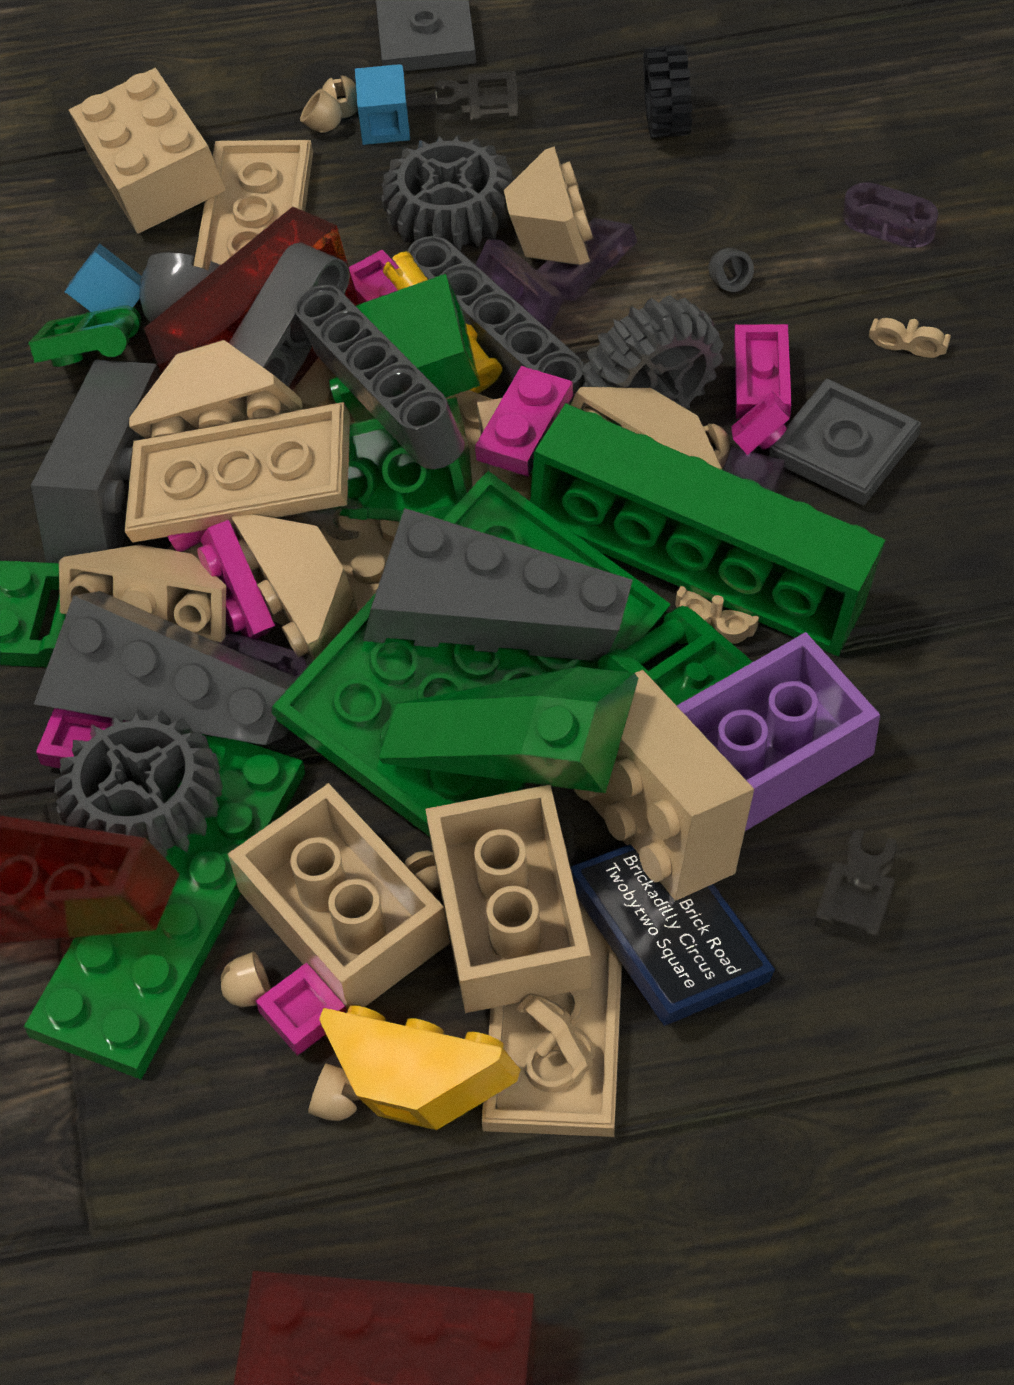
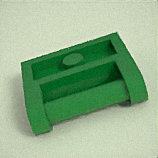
(71, 336)
(23, 604)
(690, 670)

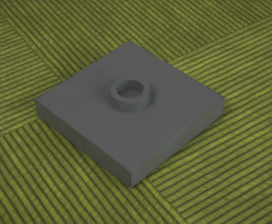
(425, 33)
(845, 441)

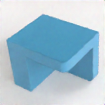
(382, 104)
(104, 282)

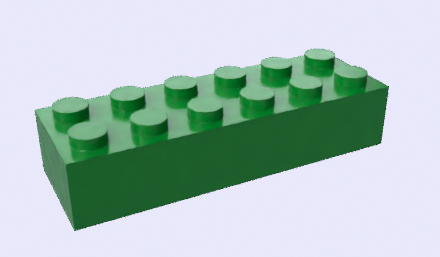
(705, 528)

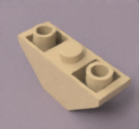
(549, 211)
(208, 390)
(649, 414)
(152, 579)
(299, 579)

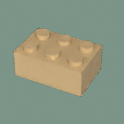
(147, 150)
(673, 796)
(340, 898)
(509, 898)

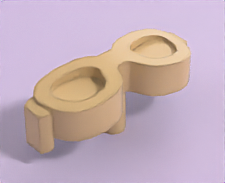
(920, 341)
(731, 624)
(571, 1040)

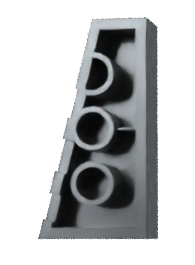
(87, 470)
(492, 594)
(127, 659)

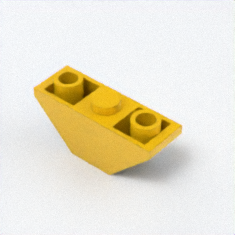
(414, 1068)

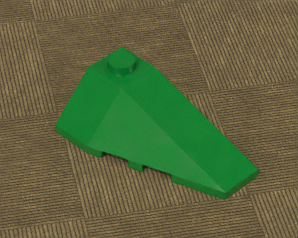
(390, 479)
(529, 729)

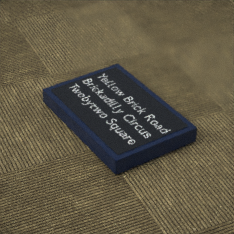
(675, 951)

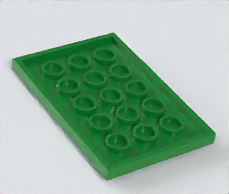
(354, 684)

